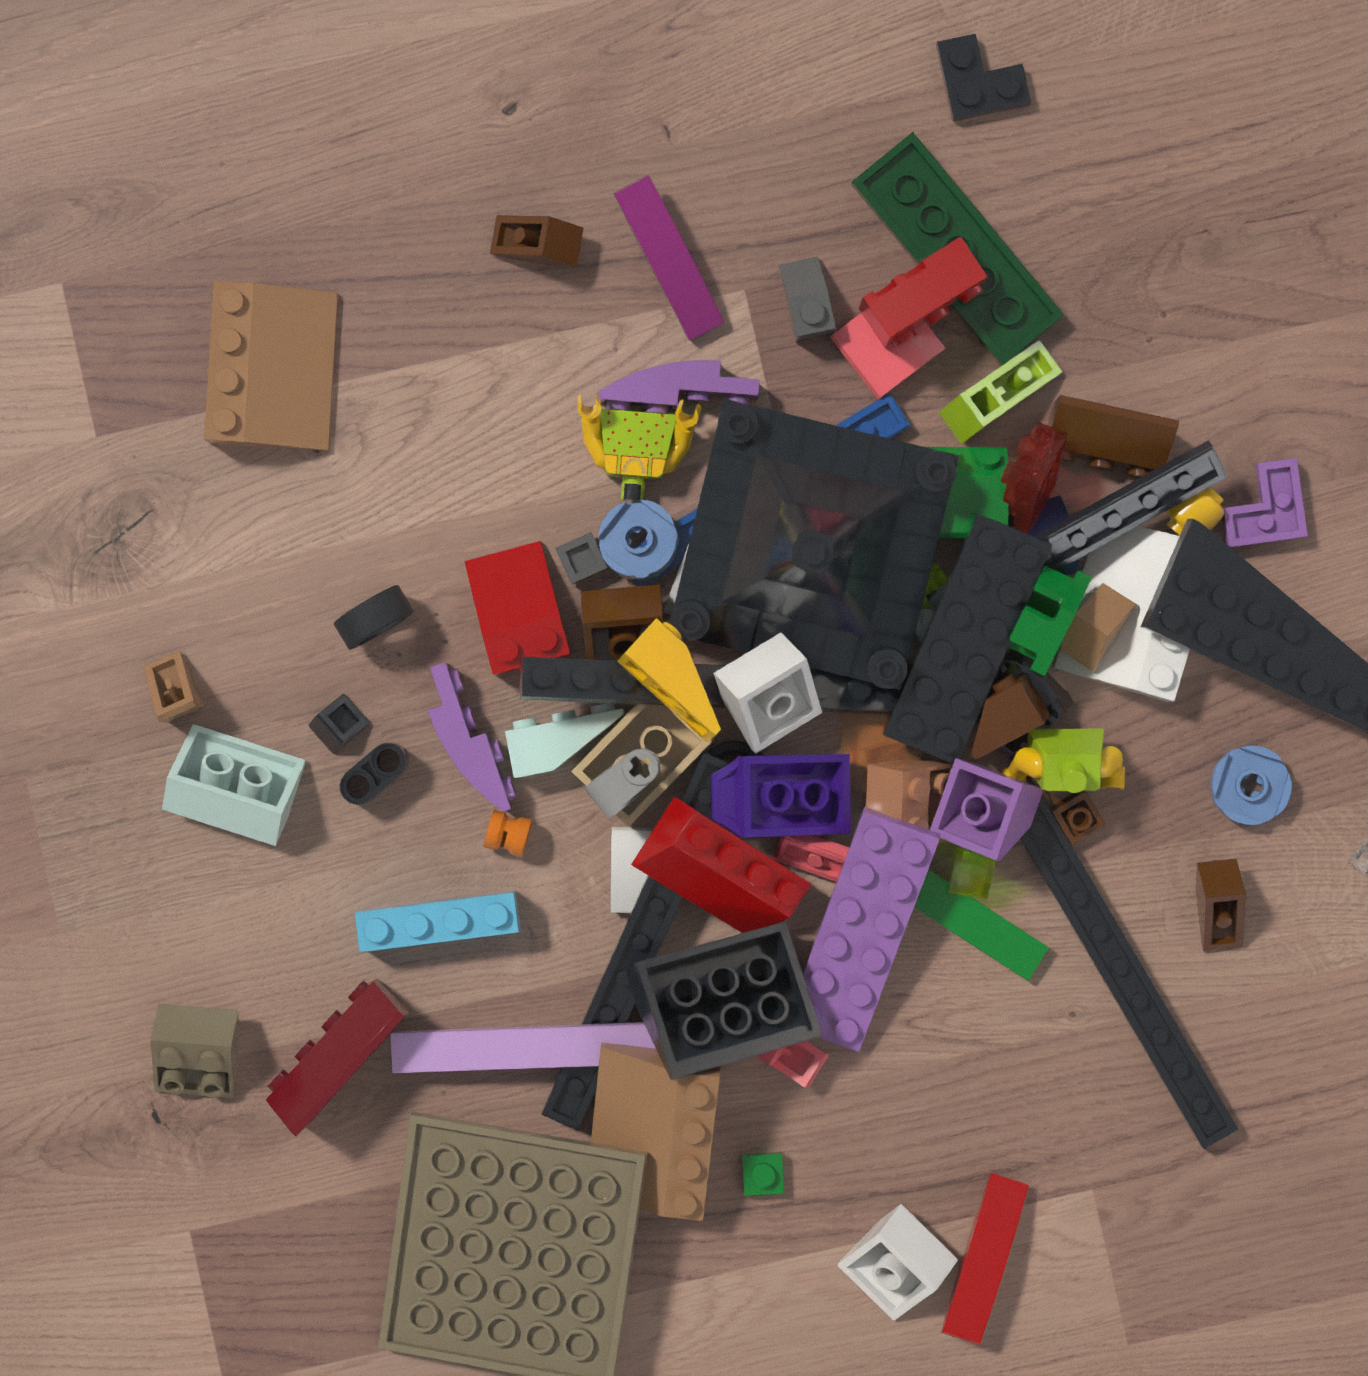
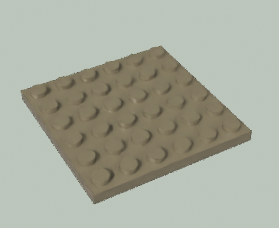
(511, 1249)

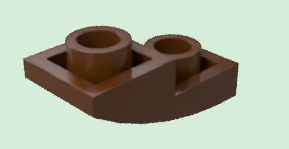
(1073, 812)

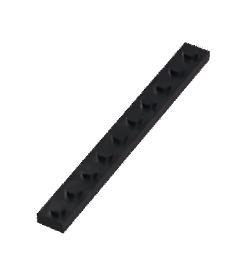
(611, 683)
(637, 942)
(1126, 979)

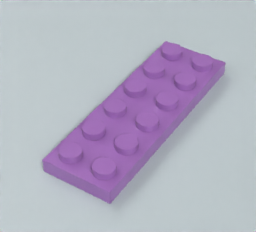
(866, 923)

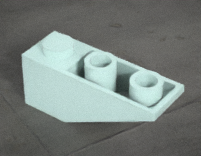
(549, 745)

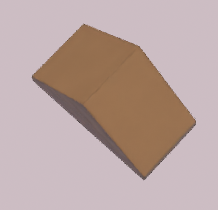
(1097, 626)
(172, 688)

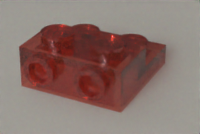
(1033, 474)

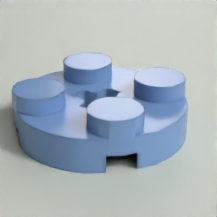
(639, 562)
(1270, 774)

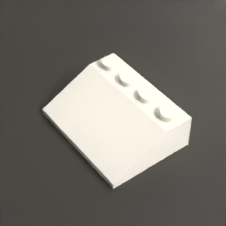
(1137, 657)

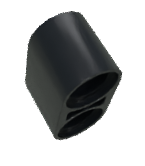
(372, 771)

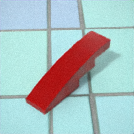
(984, 1259)

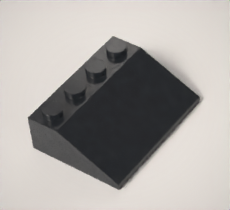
(724, 1000)

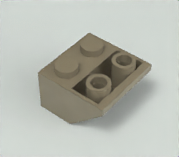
(195, 1050)

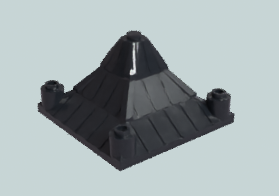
(813, 541)

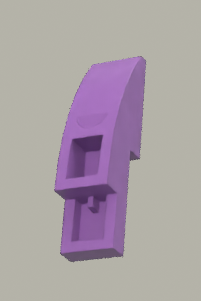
(660, 387)
(473, 756)

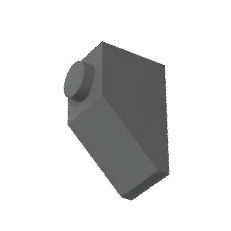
(807, 299)

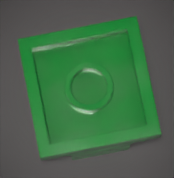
(1048, 616)

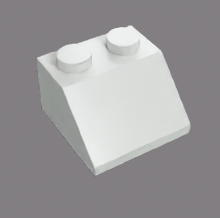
(769, 691)
(898, 1262)

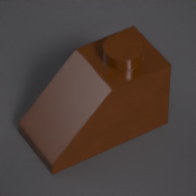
(537, 240)
(1008, 714)
(1220, 904)

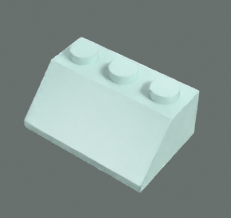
(233, 784)

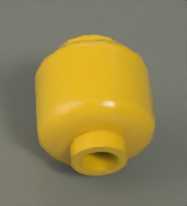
(1202, 507)

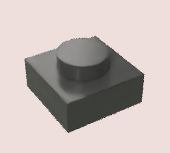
(581, 558)

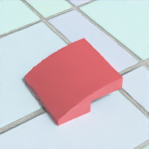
(885, 367)

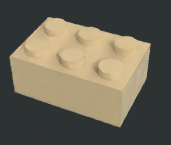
(649, 728)

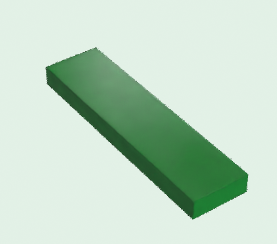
(980, 926)

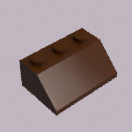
(1113, 435)

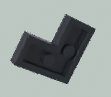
(971, 89)

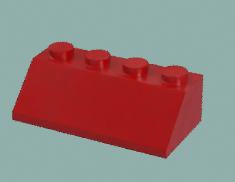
(719, 870)

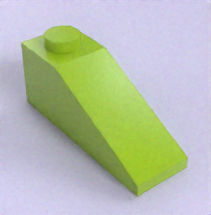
(999, 392)

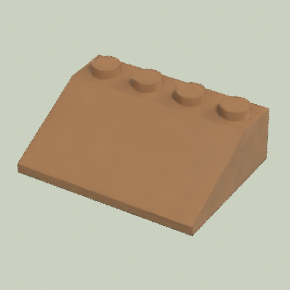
(270, 366)
(667, 1118)

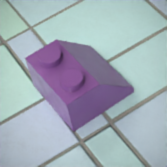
(985, 809)

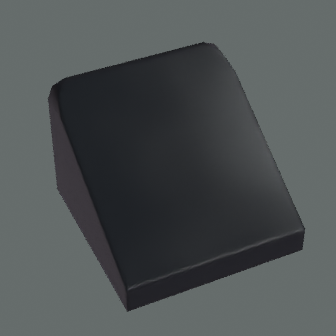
(338, 723)

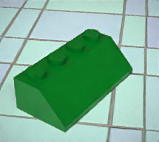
(975, 489)

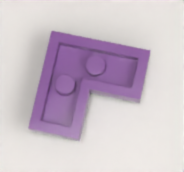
(1277, 515)

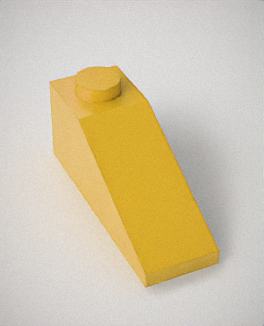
(668, 671)

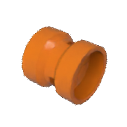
(516, 836)

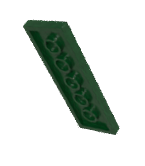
(928, 213)

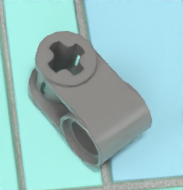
(618, 784)

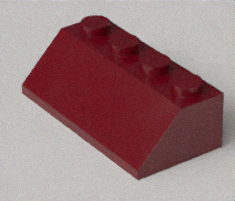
(336, 1056)

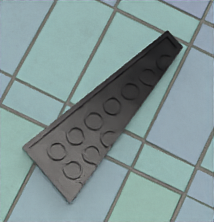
(1244, 622)

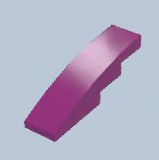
(668, 257)

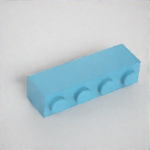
(437, 921)

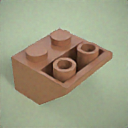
(907, 789)

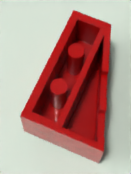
(923, 294)

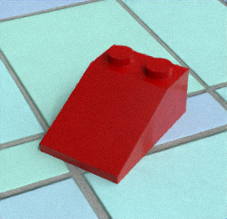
(516, 607)

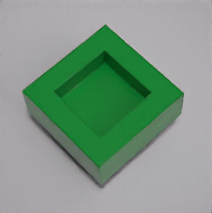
(762, 1173)

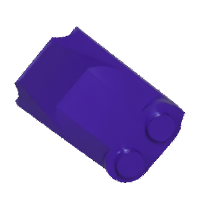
(783, 795)

